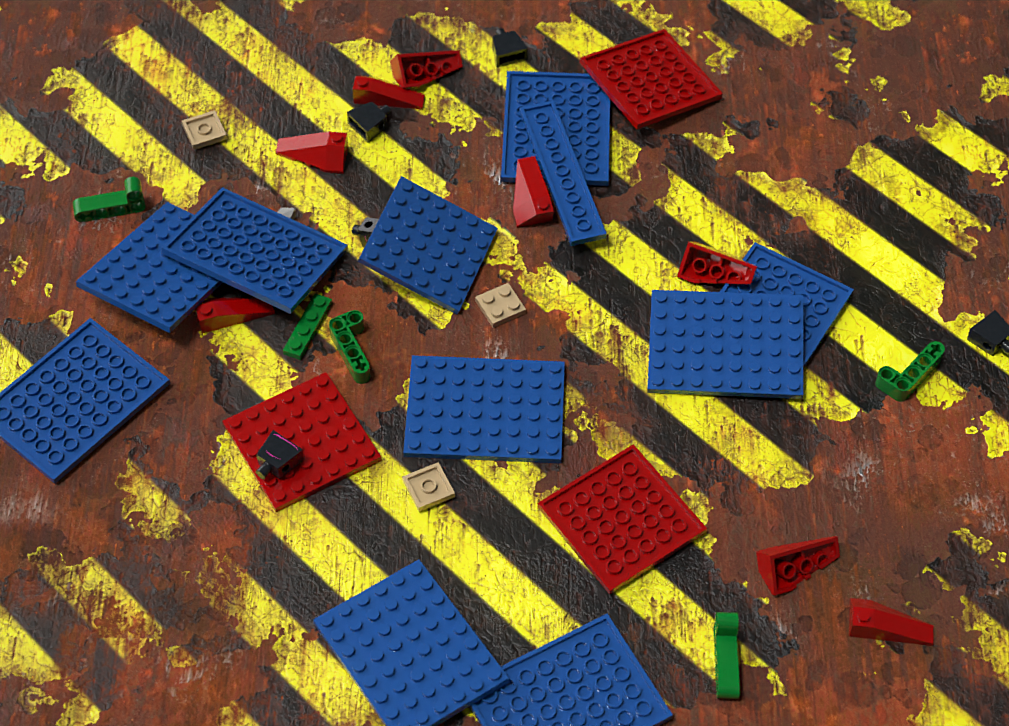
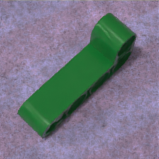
(111, 204)
(345, 334)
(912, 376)
(726, 655)

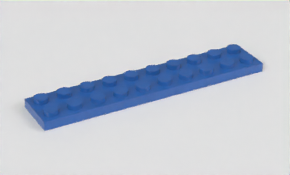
(562, 173)

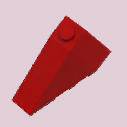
(418, 69)
(383, 92)
(320, 150)
(531, 196)
(710, 265)
(226, 312)
(790, 564)
(880, 622)

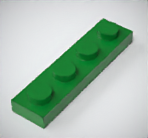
(307, 326)

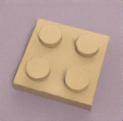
(204, 130)
(500, 305)
(428, 486)

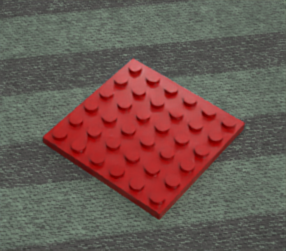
(650, 78)
(317, 422)
(621, 518)

